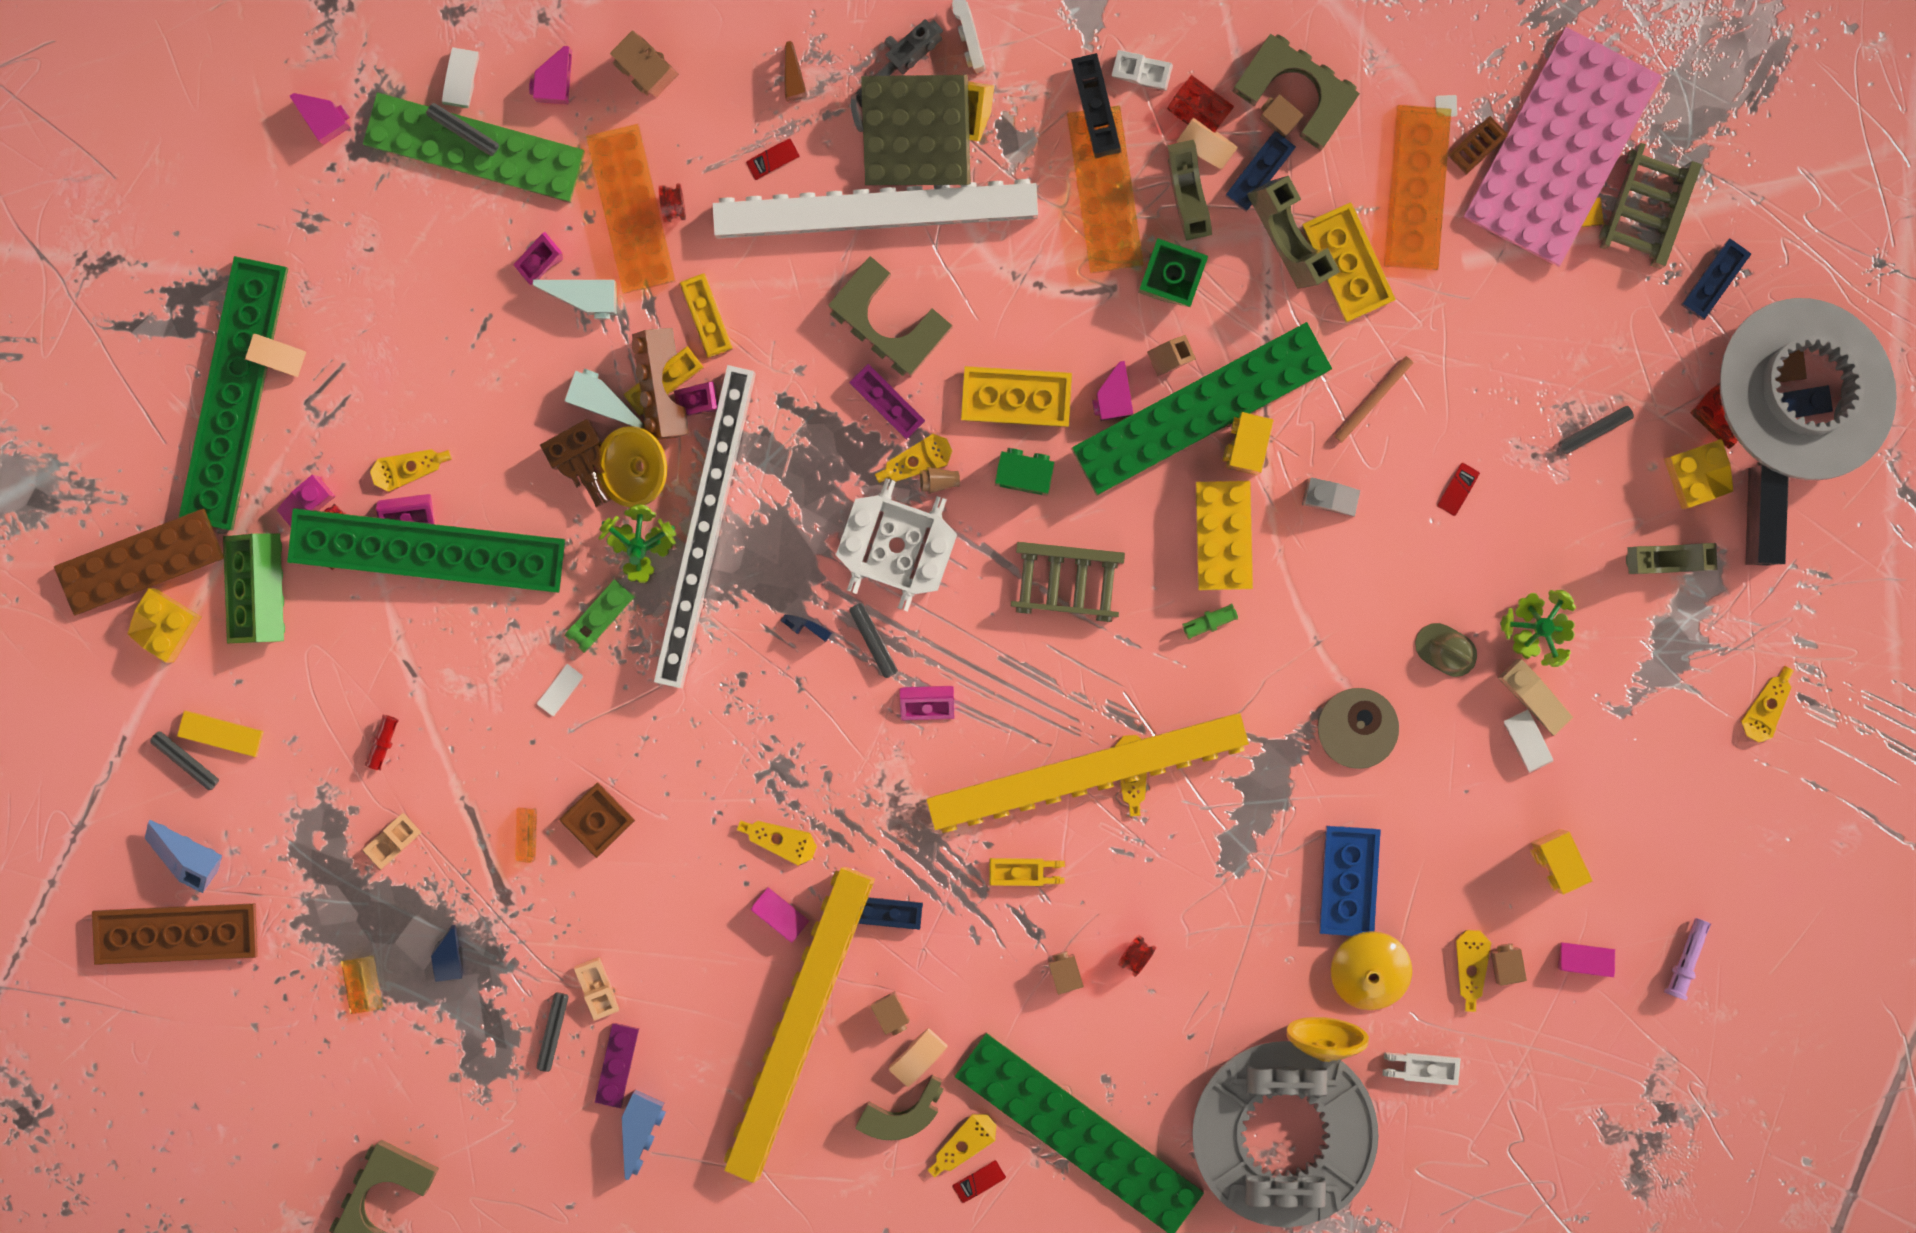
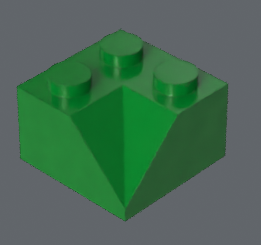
(1173, 273)
(1024, 472)

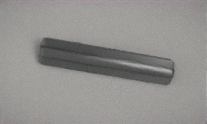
(462, 129)
(1596, 429)
(873, 640)
(184, 760)
(552, 1032)

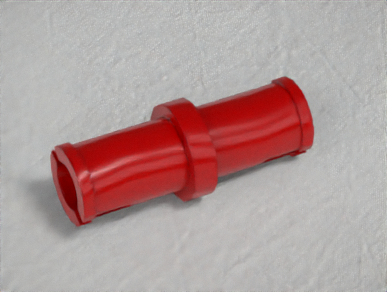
(381, 742)

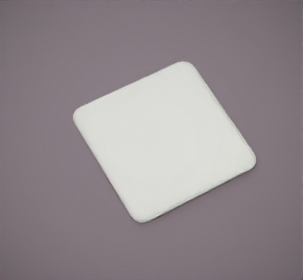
(1447, 101)

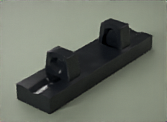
(1096, 105)

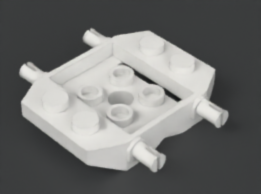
(900, 522)

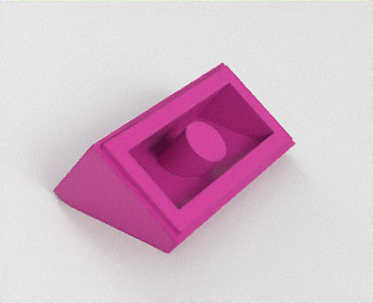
(410, 508)
(927, 703)
(779, 915)
(1587, 959)

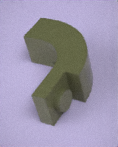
(1188, 190)
(1671, 558)
(901, 1125)

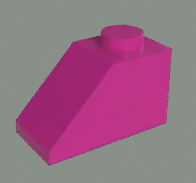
(552, 79)
(322, 116)
(1114, 396)
(309, 495)

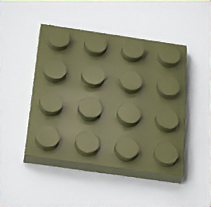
(916, 130)

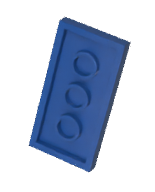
(1349, 880)

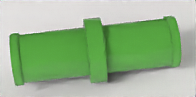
(1210, 621)

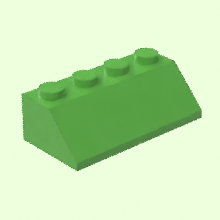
(253, 588)

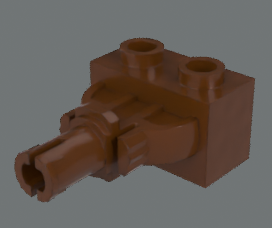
(576, 454)

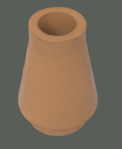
(938, 479)

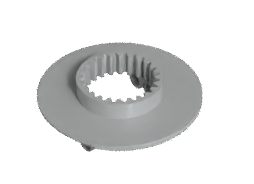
(1763, 422)
(1309, 1193)

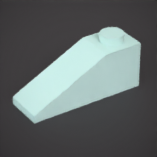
(589, 296)
(595, 396)

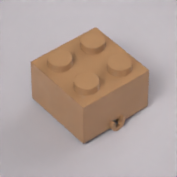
(649, 69)

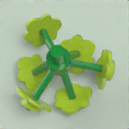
(625, 540)
(1552, 629)

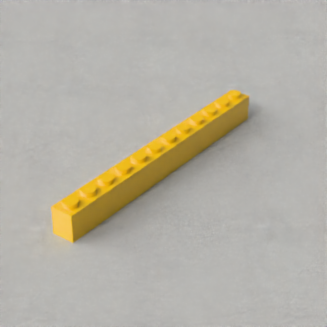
(1087, 771)
(799, 1024)

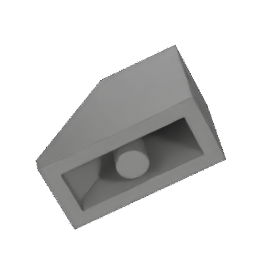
(1331, 496)

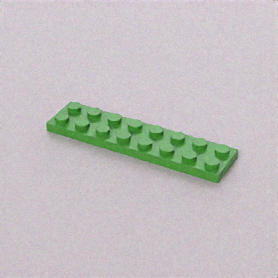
(519, 162)

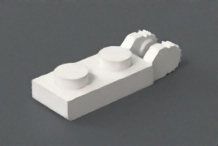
(968, 33)
(1425, 1068)

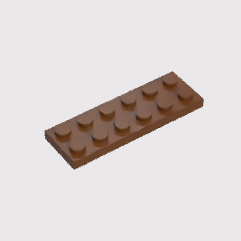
(139, 562)
(174, 933)

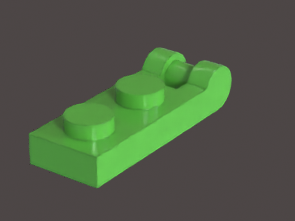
(600, 615)

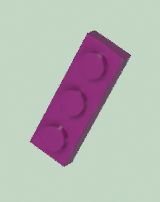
(887, 401)
(617, 1065)

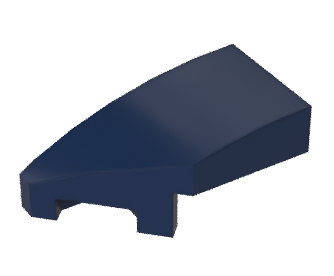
(798, 623)
(446, 957)

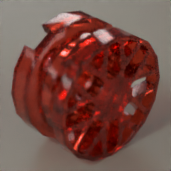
(672, 203)
(1136, 955)

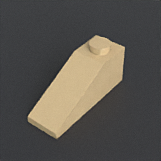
(1535, 696)

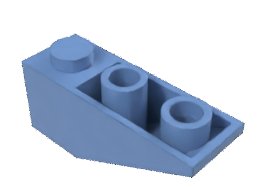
(186, 859)
(637, 1124)

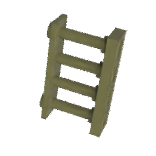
(1676, 201)
(1083, 559)

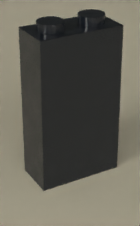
(1766, 517)

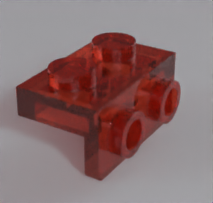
(1201, 103)
(1711, 415)

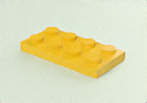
(1361, 281)
(1016, 396)
(1224, 535)

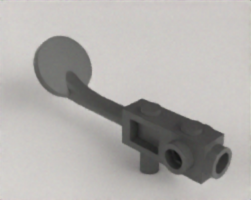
(902, 58)

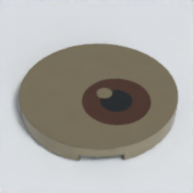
(1358, 728)

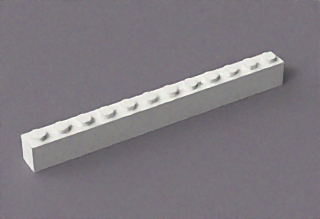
(875, 210)
(705, 526)

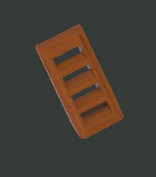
(794, 82)
(1495, 128)

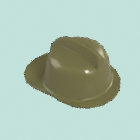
(1446, 649)

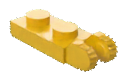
(1022, 871)

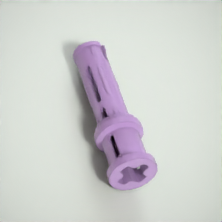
(1684, 971)

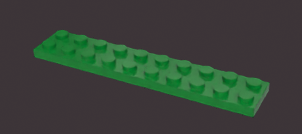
(233, 392)
(1201, 408)
(426, 550)
(1079, 1134)

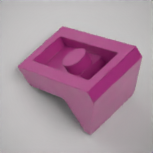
(538, 258)
(698, 398)

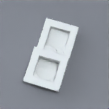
(1142, 70)
(460, 77)
(1528, 741)

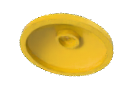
(622, 460)
(1363, 956)
(1327, 1038)

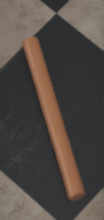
(1373, 399)

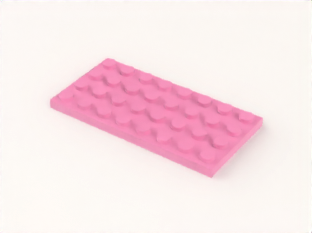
(1562, 146)

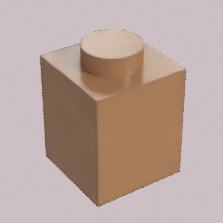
(1280, 115)
(1171, 355)
(1508, 964)
(1065, 972)
(890, 1014)

